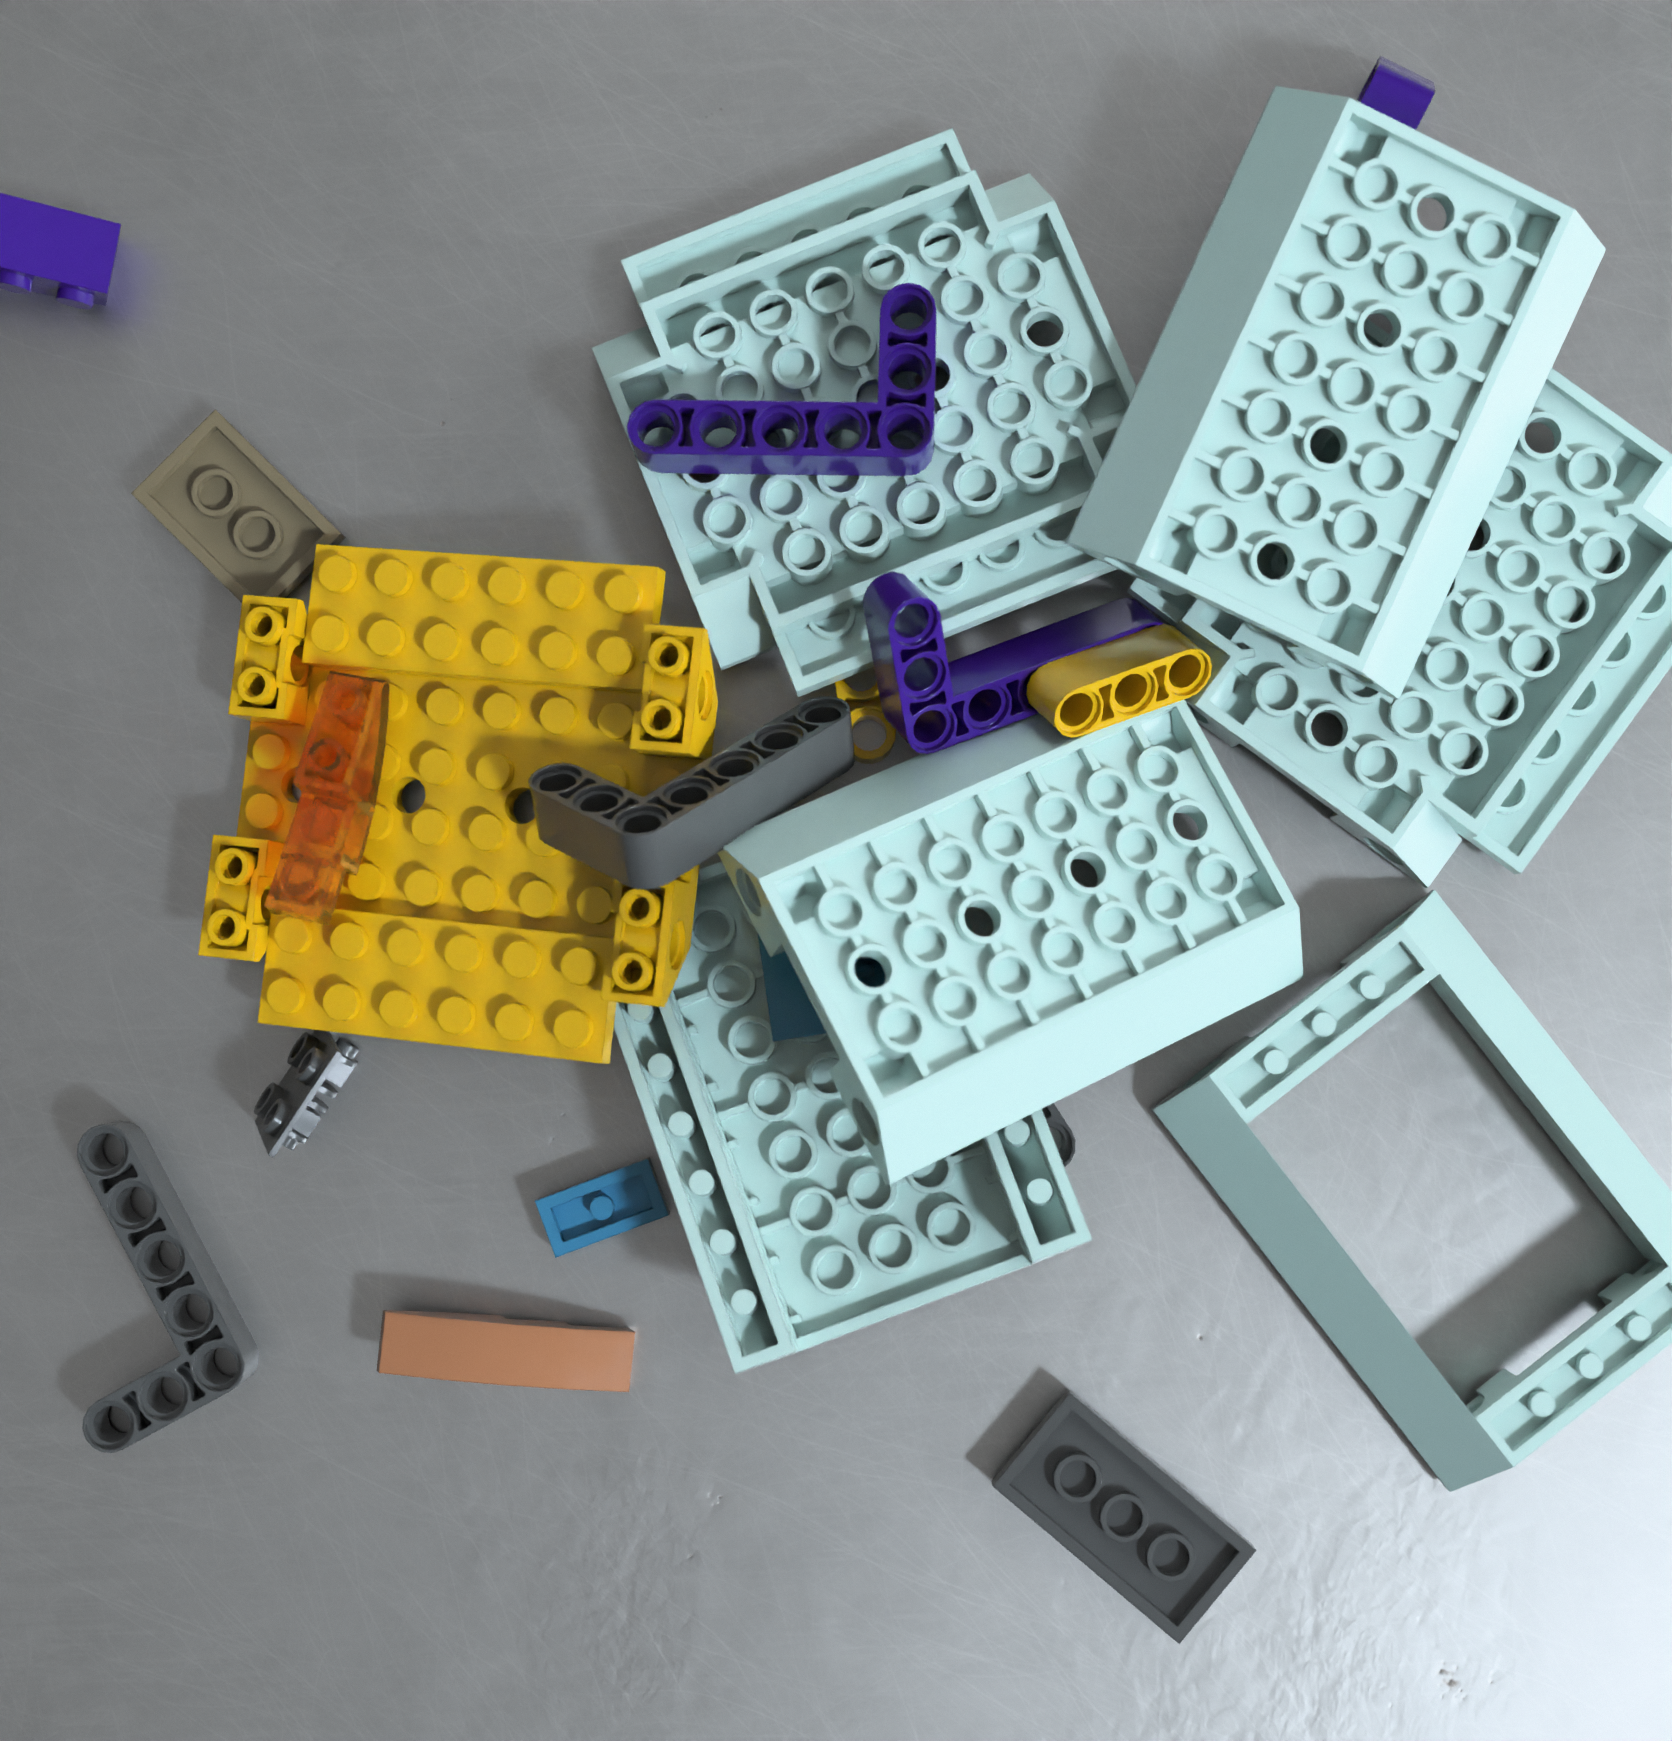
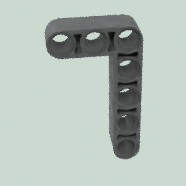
(700, 811)
(167, 1290)

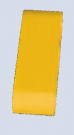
(1118, 680)

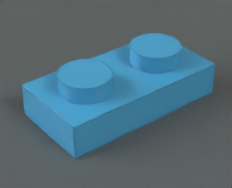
(602, 1207)

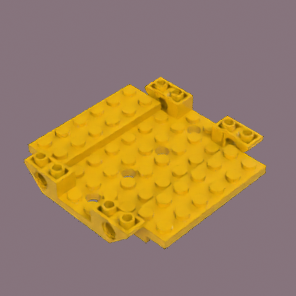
(458, 909)

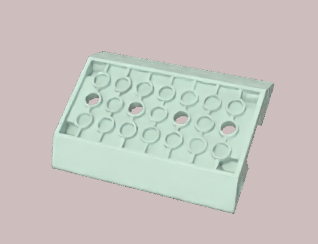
(1277, 347)
(1072, 973)

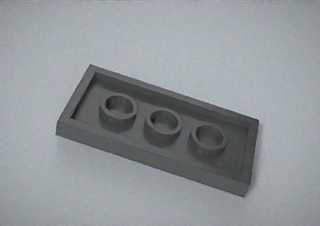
(1123, 1516)

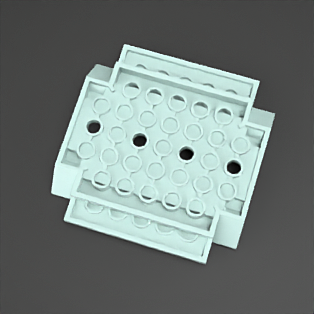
(791, 312)
(1521, 678)

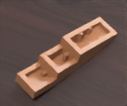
(505, 1351)

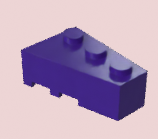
(56, 252)

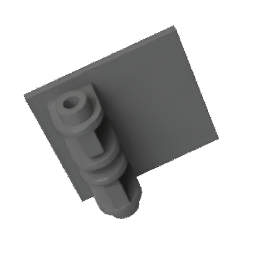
(283, 1107)

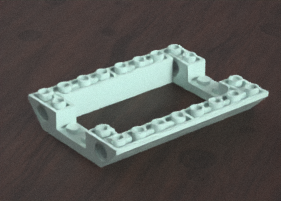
(1512, 1411)

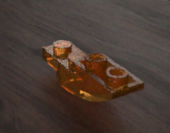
(337, 800)

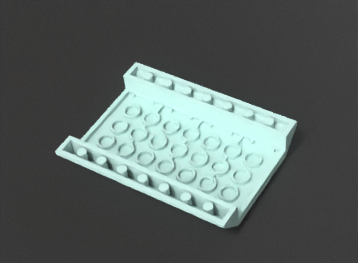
(779, 1183)

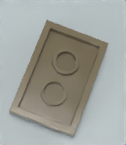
(236, 512)

